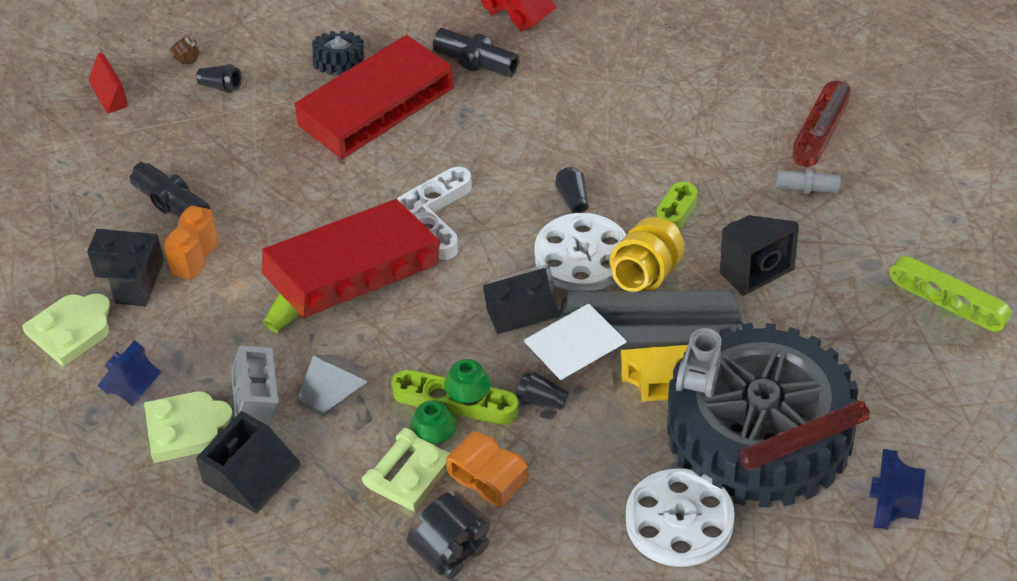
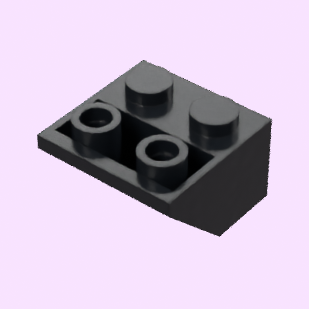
(247, 462)

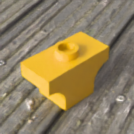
(651, 369)

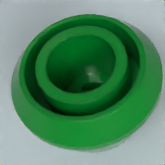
(467, 381)
(433, 422)

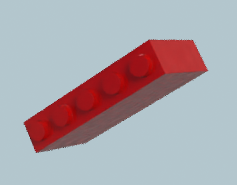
(374, 96)
(349, 257)

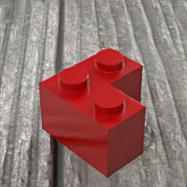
(522, 12)

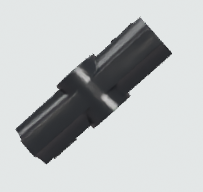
(476, 52)
(165, 192)

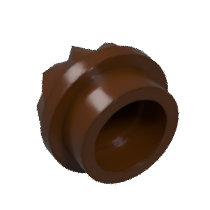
(185, 50)

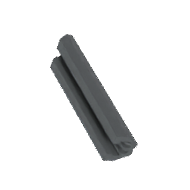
(659, 316)

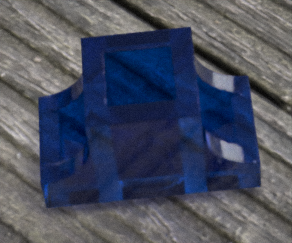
(129, 374)
(896, 490)

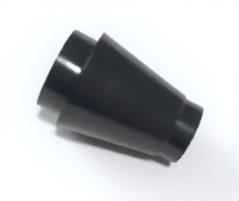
(222, 77)
(572, 189)
(540, 391)

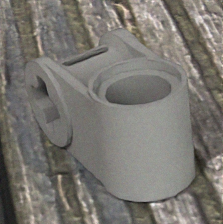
(700, 363)

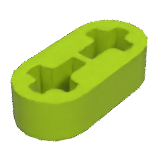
(682, 208)

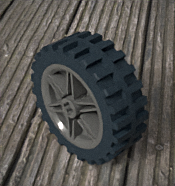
(762, 389)

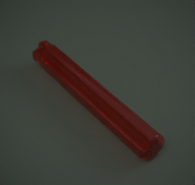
(803, 435)

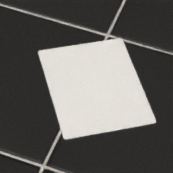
(574, 341)

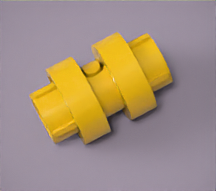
(647, 255)

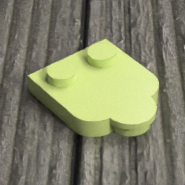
(70, 326)
(184, 424)

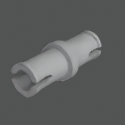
(807, 181)

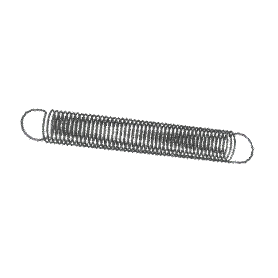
(830, 117)

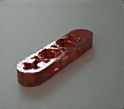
(805, 138)

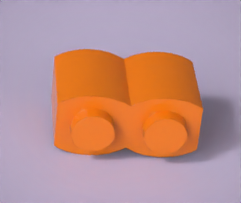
(191, 242)
(487, 468)

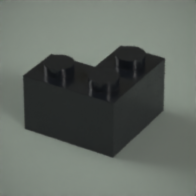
(129, 263)

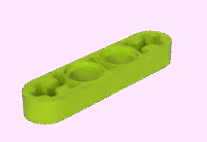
(992, 313)
(477, 411)

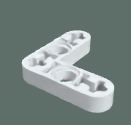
(452, 186)

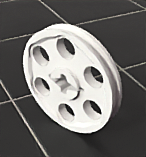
(573, 260)
(672, 530)

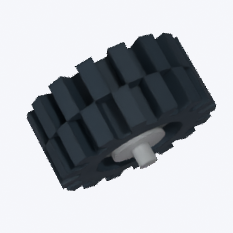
(337, 52)

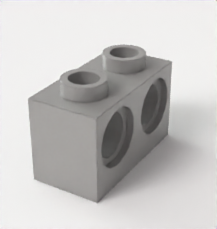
(254, 383)

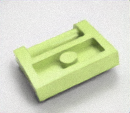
(417, 475)

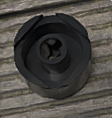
(449, 533)

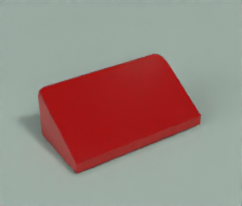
(107, 85)

